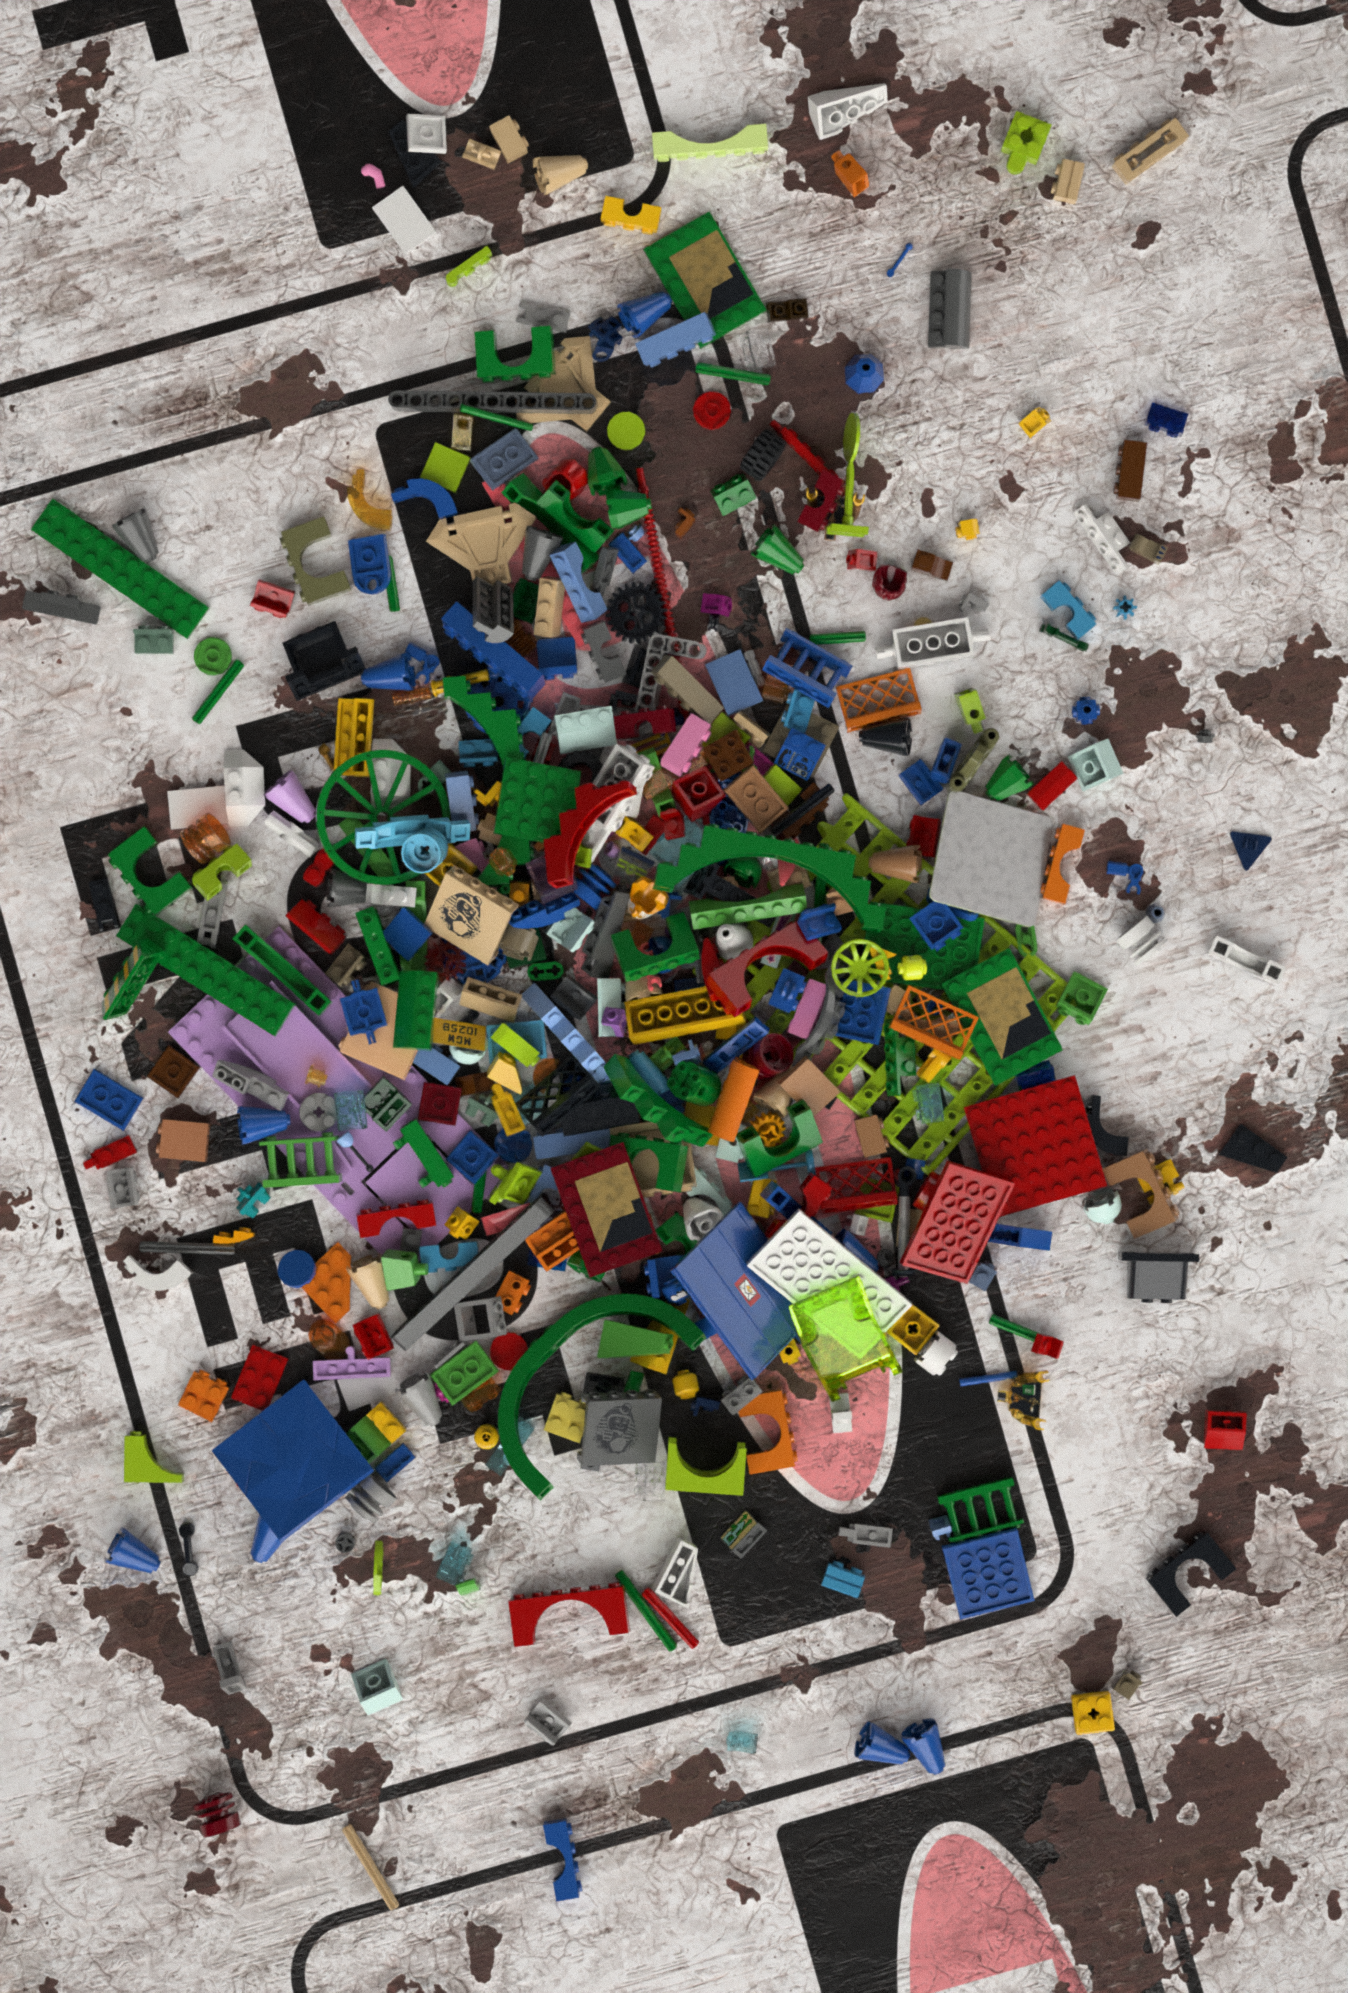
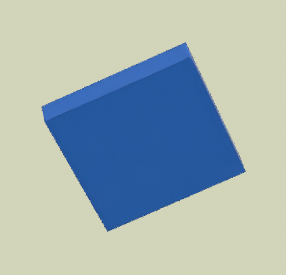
(406, 933)
(472, 1157)

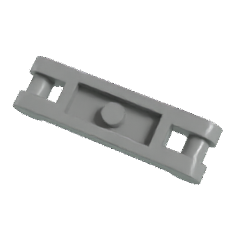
(211, 917)

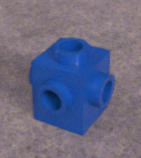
(1080, 715)

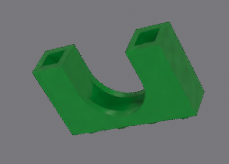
(540, 363)
(126, 858)
(637, 965)
(801, 1139)
(670, 1157)

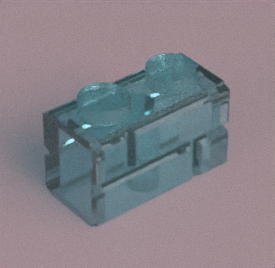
(929, 1103)
(454, 1563)

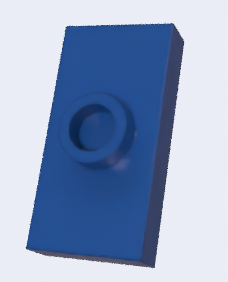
(628, 553)
(395, 1462)

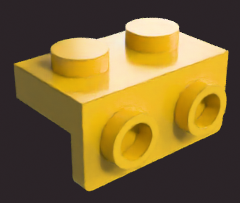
(491, 797)

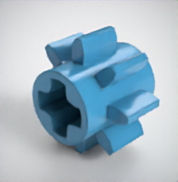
(1121, 611)

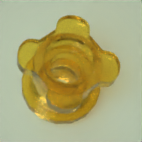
(316, 1077)

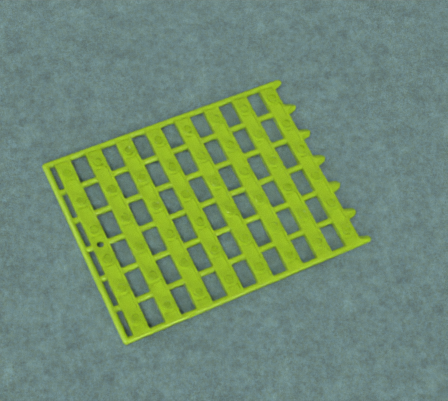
(853, 1052)

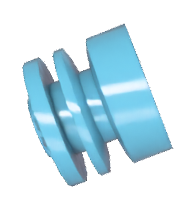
(414, 851)

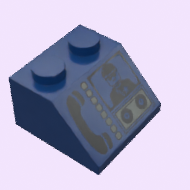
(799, 754)

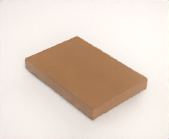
(755, 798)
(810, 1084)

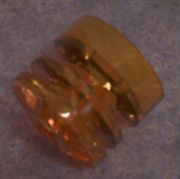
(205, 838)

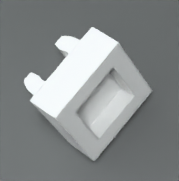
(858, 1224)

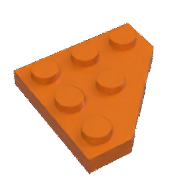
(332, 1283)

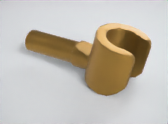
(323, 750)

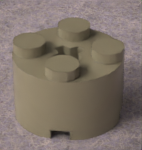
(518, 942)

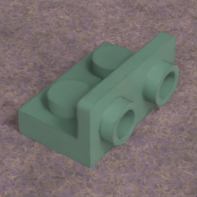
(153, 640)

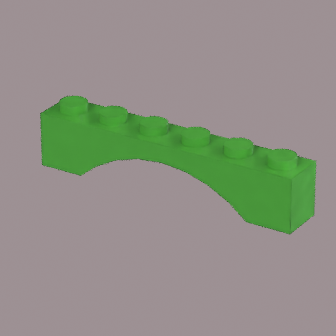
(782, 902)

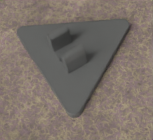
(832, 944)

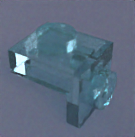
(742, 1741)

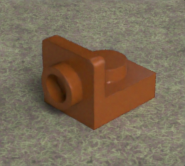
(683, 526)

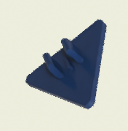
(1249, 847)

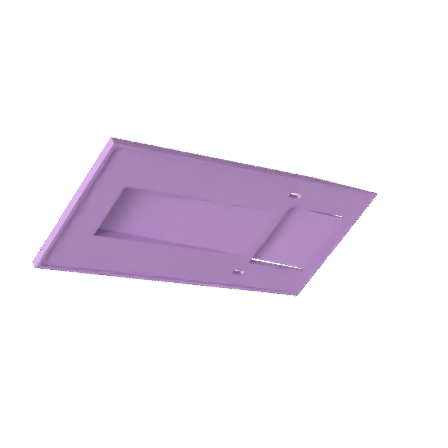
(219, 1033)

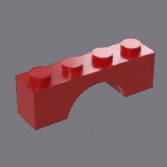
(814, 1193)
(372, 1221)

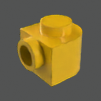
(967, 529)

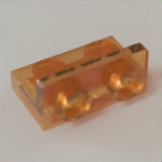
(480, 1395)

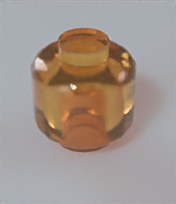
(503, 861)

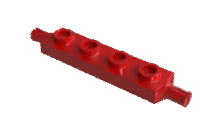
(802, 449)

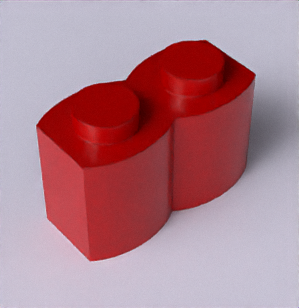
(317, 872)

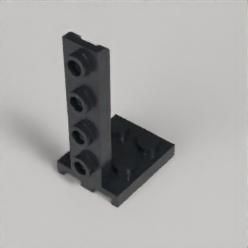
(706, 880)
(603, 1384)

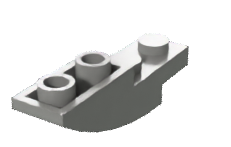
(251, 1081)

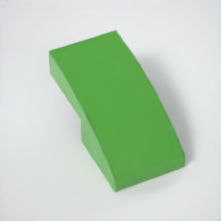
(467, 1586)

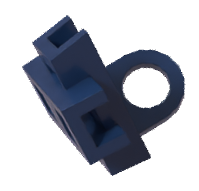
(608, 340)

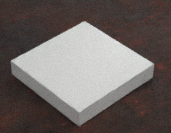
(426, 133)

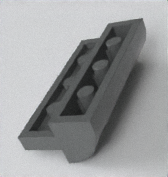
(950, 309)
(493, 610)

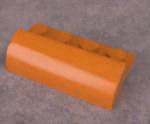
(733, 1100)
(553, 1241)

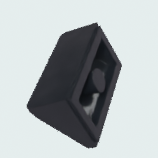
(635, 667)

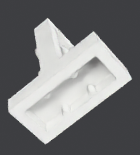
(390, 895)
(841, 1414)

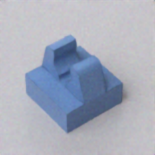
(940, 1526)

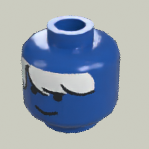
(674, 1292)

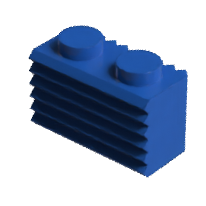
(945, 760)

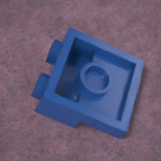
(936, 924)

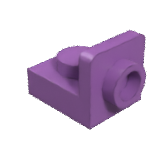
(616, 1019)

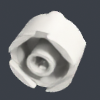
(936, 1354)

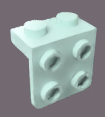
(571, 930)

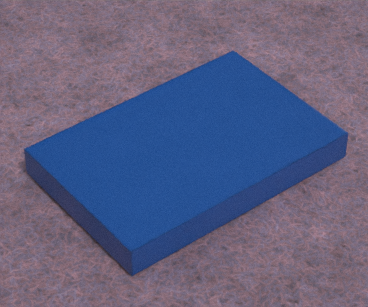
(109, 1099)

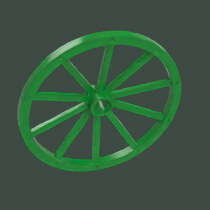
(335, 776)

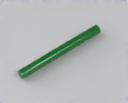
(496, 417)

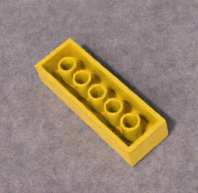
(676, 1015)

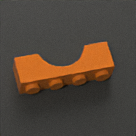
(1056, 887)

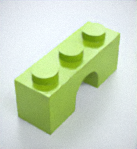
(232, 860)

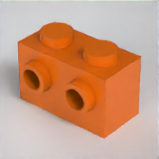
(512, 1290)

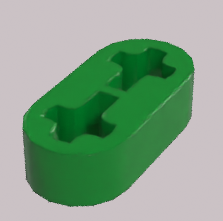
(544, 966)

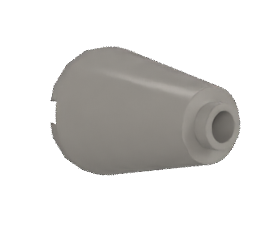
(421, 1398)

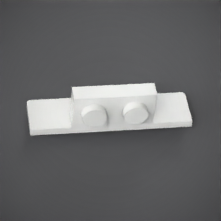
(1105, 535)

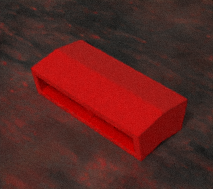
(1052, 786)

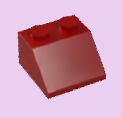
(697, 793)

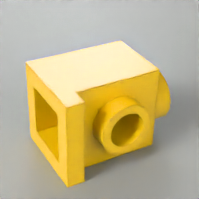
(793, 1357)

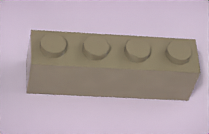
(686, 689)

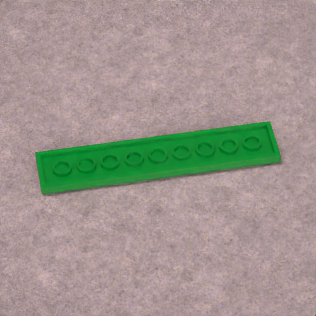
(120, 568)
(209, 971)

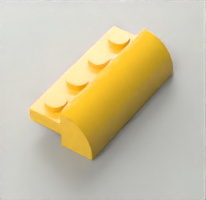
(353, 733)

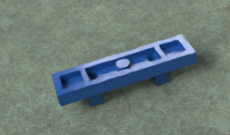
(736, 1045)

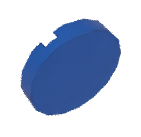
(296, 1268)

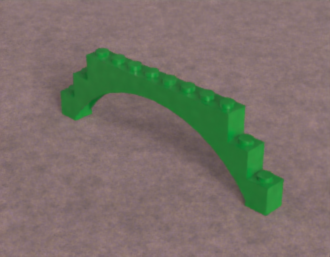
(503, 732)
(830, 865)

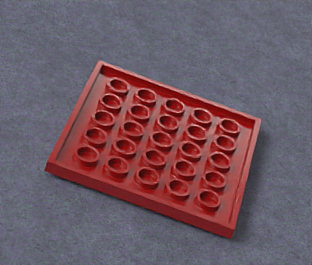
(1038, 1142)

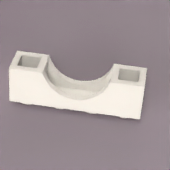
(1245, 960)

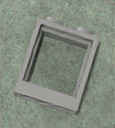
(466, 1319)

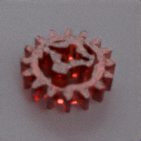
(452, 960)

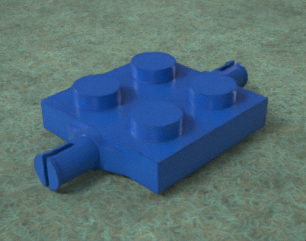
(363, 1012)

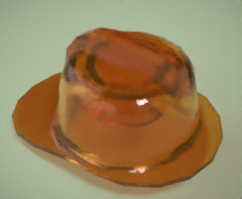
(328, 1339)

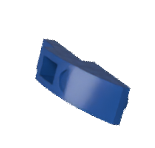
(539, 915)

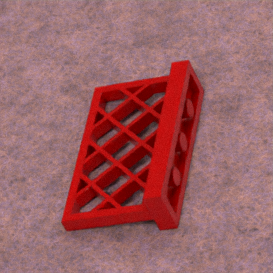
(861, 1201)

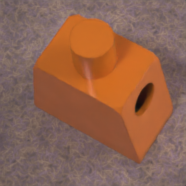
(850, 173)

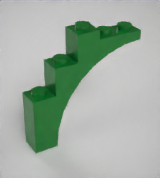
(632, 1088)

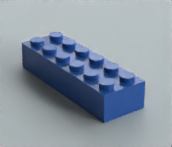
(498, 656)

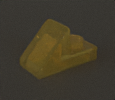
(462, 431)

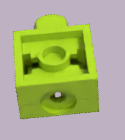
(1024, 141)

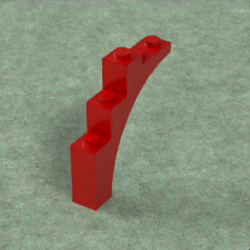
(574, 824)

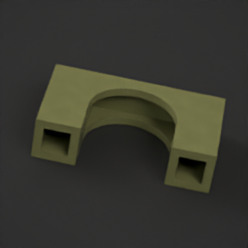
(296, 541)

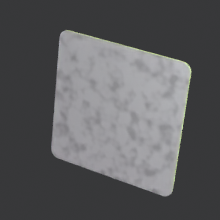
(991, 858)

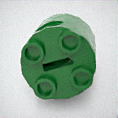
(694, 1083)

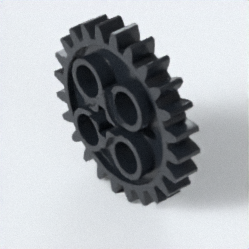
(620, 619)

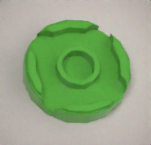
(213, 656)

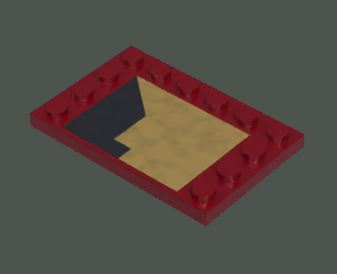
(606, 1209)

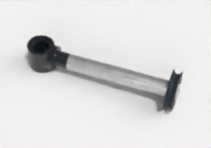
(904, 1217)

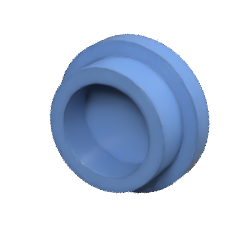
(635, 532)

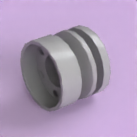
(370, 1498)

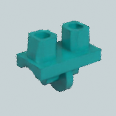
(249, 1197)

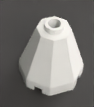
(699, 1217)

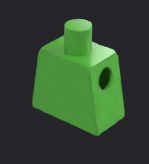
(402, 1269)

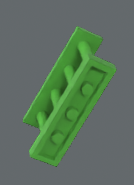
(292, 1177)

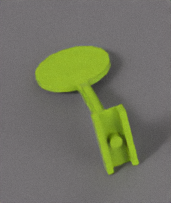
(850, 449)

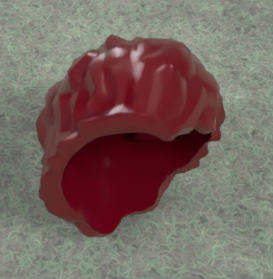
(889, 582)

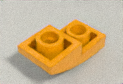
(239, 1235)

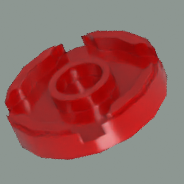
(712, 410)
(507, 1350)

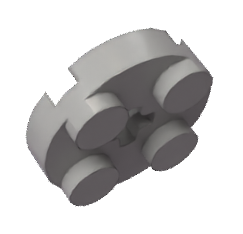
(311, 1120)

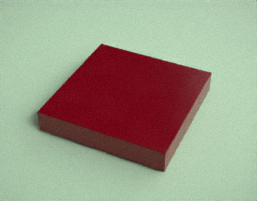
(439, 1103)

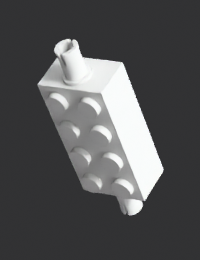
(932, 643)

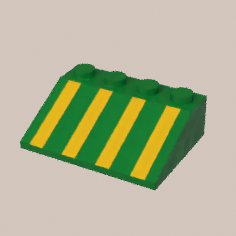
(131, 978)

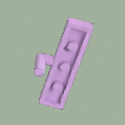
(351, 1367)

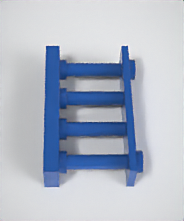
(798, 680)

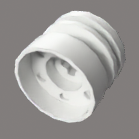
(1141, 940)

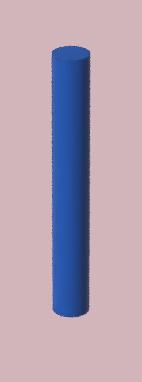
(988, 1378)

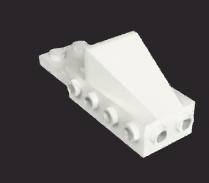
(620, 765)

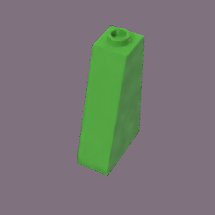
(628, 1340)

